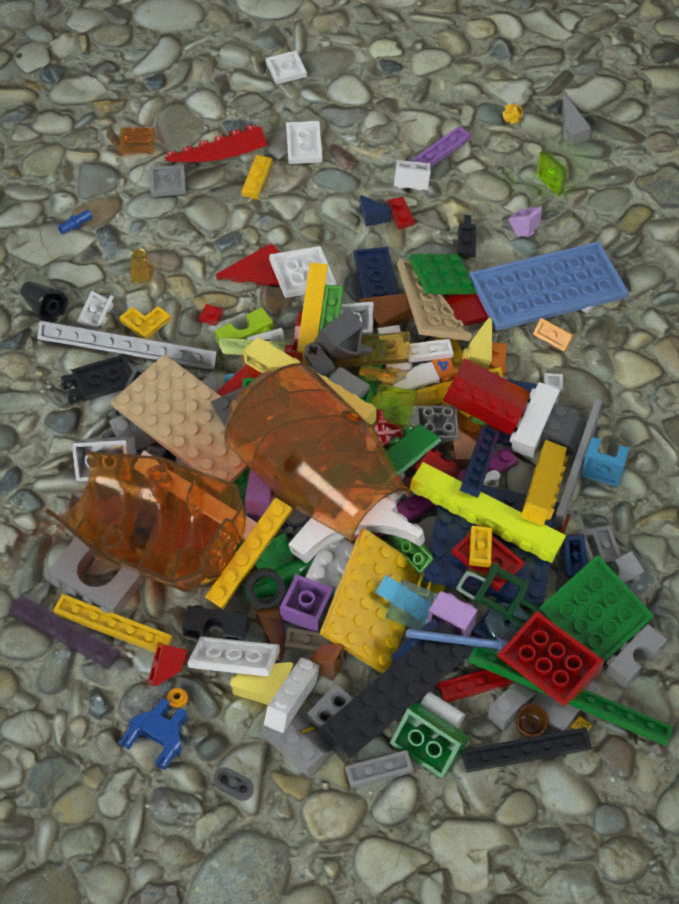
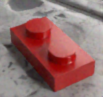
(400, 212)

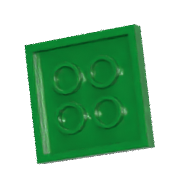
(442, 273)

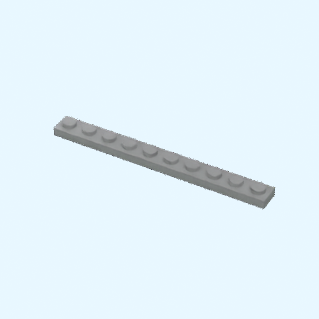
(127, 344)

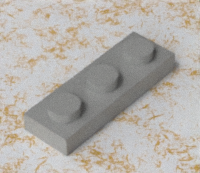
(378, 769)

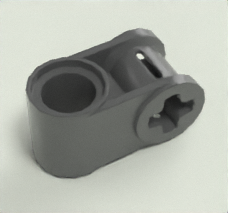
(318, 362)

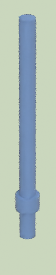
(497, 644)

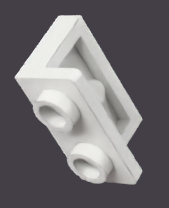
(95, 310)

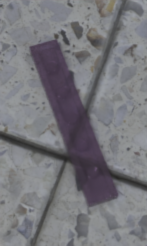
(65, 632)

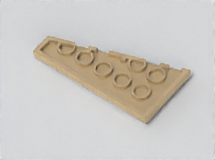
(430, 311)

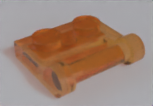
(136, 136)

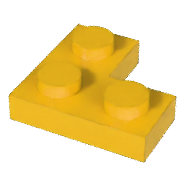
(145, 325)

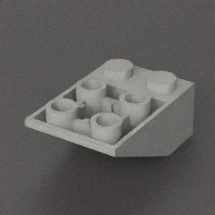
(438, 420)

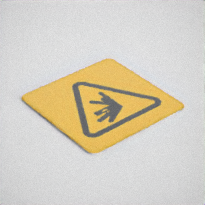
(580, 723)

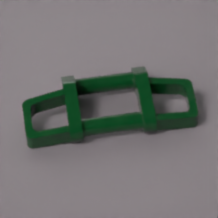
(479, 596)

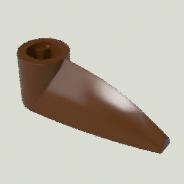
(272, 628)

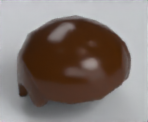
(531, 720)

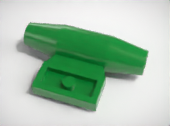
(278, 558)

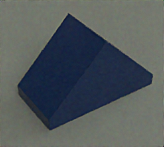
(373, 212)
(574, 553)

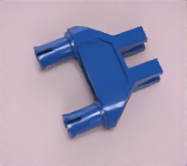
(158, 729)

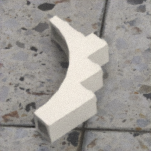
(380, 519)

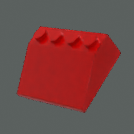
(487, 397)
(551, 659)

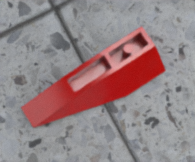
(222, 147)

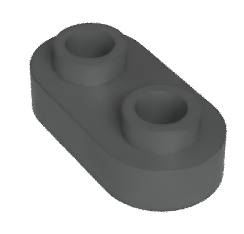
(235, 783)

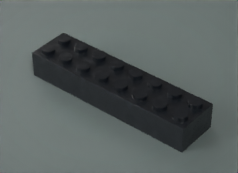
(391, 694)

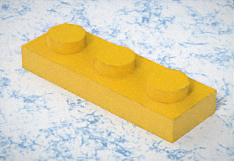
(256, 177)

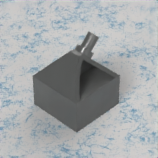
(343, 337)

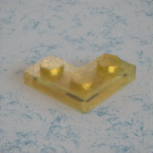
(388, 376)

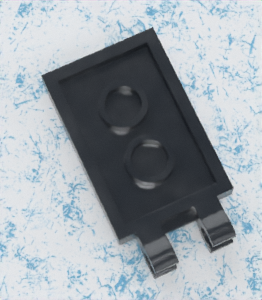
(97, 379)

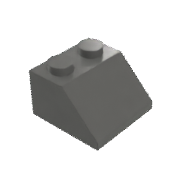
(564, 428)

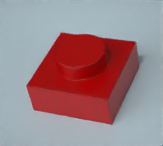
(211, 315)

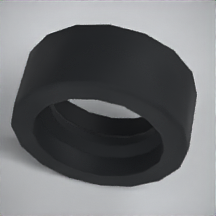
(278, 595)

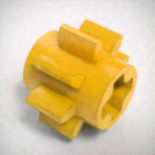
(512, 113)

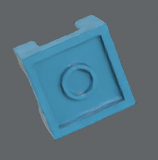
(602, 466)

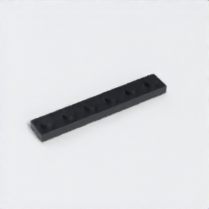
(526, 749)

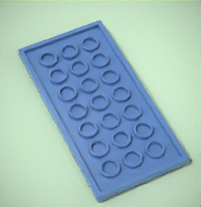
(548, 285)

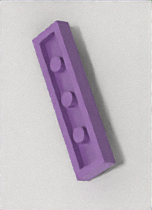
(443, 147)

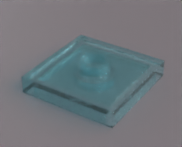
(411, 605)

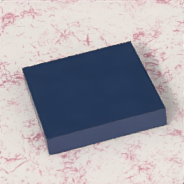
(410, 643)

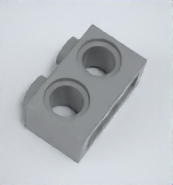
(326, 706)

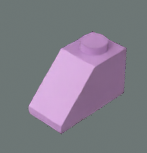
(526, 221)

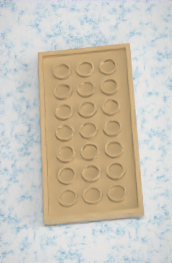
(179, 416)

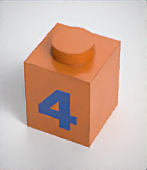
(444, 369)

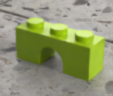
(257, 323)

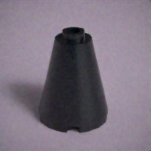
(44, 300)

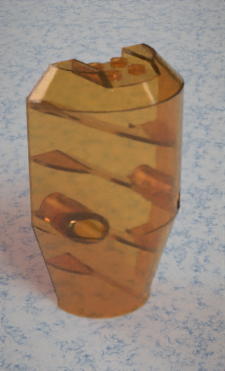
(311, 447)
(190, 516)

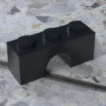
(200, 619)

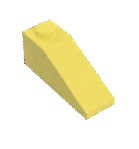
(480, 347)

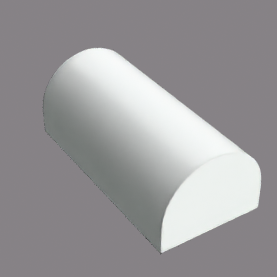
(443, 709)

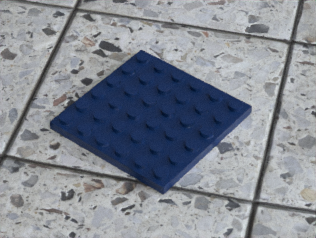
(451, 529)

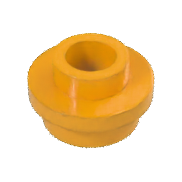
(180, 702)

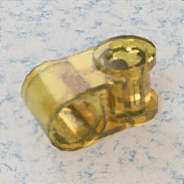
(139, 267)

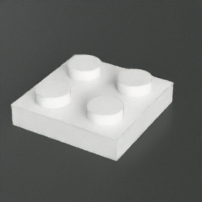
(286, 67)

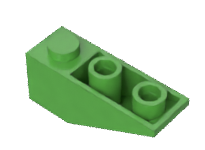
(417, 555)

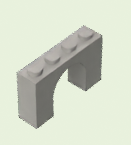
(109, 597)

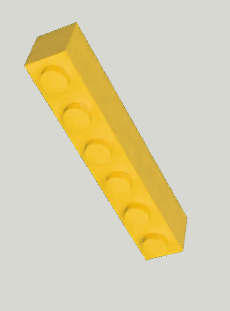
(545, 483)

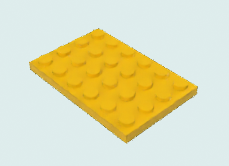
(359, 613)

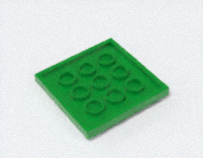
(597, 609)

